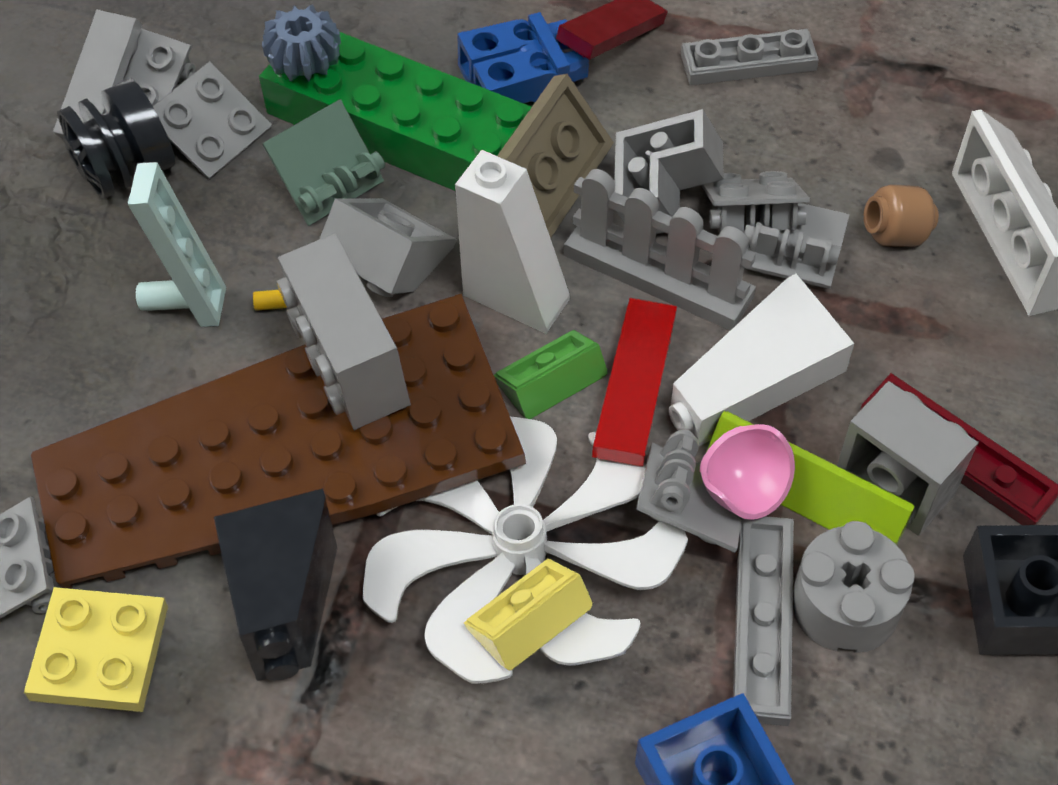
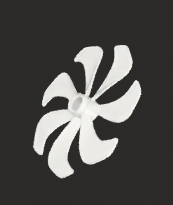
(633, 563)

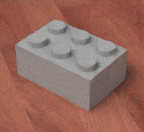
(342, 332)

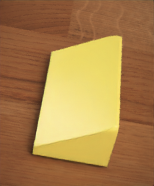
(530, 613)

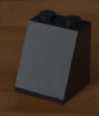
(279, 579)

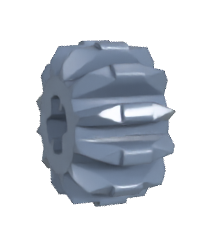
(301, 42)

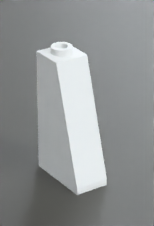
(506, 244)
(762, 362)

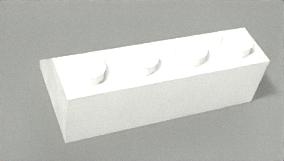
(1011, 209)

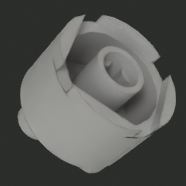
(851, 588)

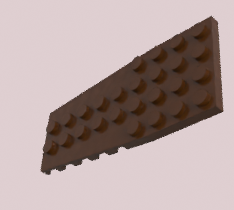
(265, 433)

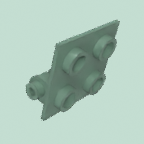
(324, 161)

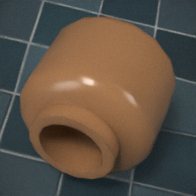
(901, 215)

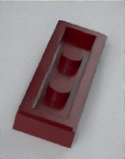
(610, 26)

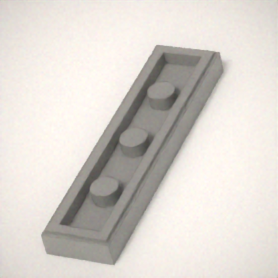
(765, 618)

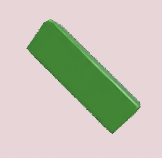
(552, 373)

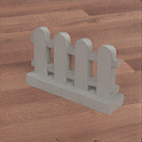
(661, 271)

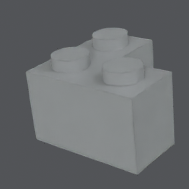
(668, 158)

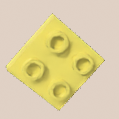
(97, 649)

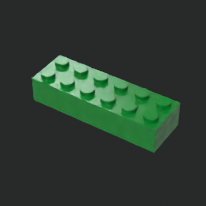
(401, 109)

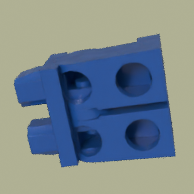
(517, 57)

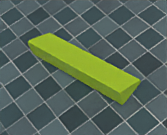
(833, 494)

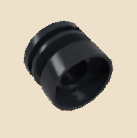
(111, 141)

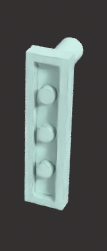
(170, 232)

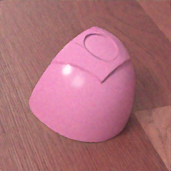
(749, 470)

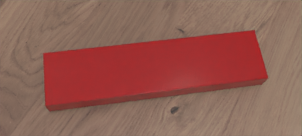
(635, 383)

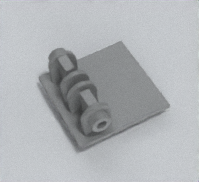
(159, 64)
(210, 120)
(770, 188)
(807, 251)
(676, 493)
(24, 560)

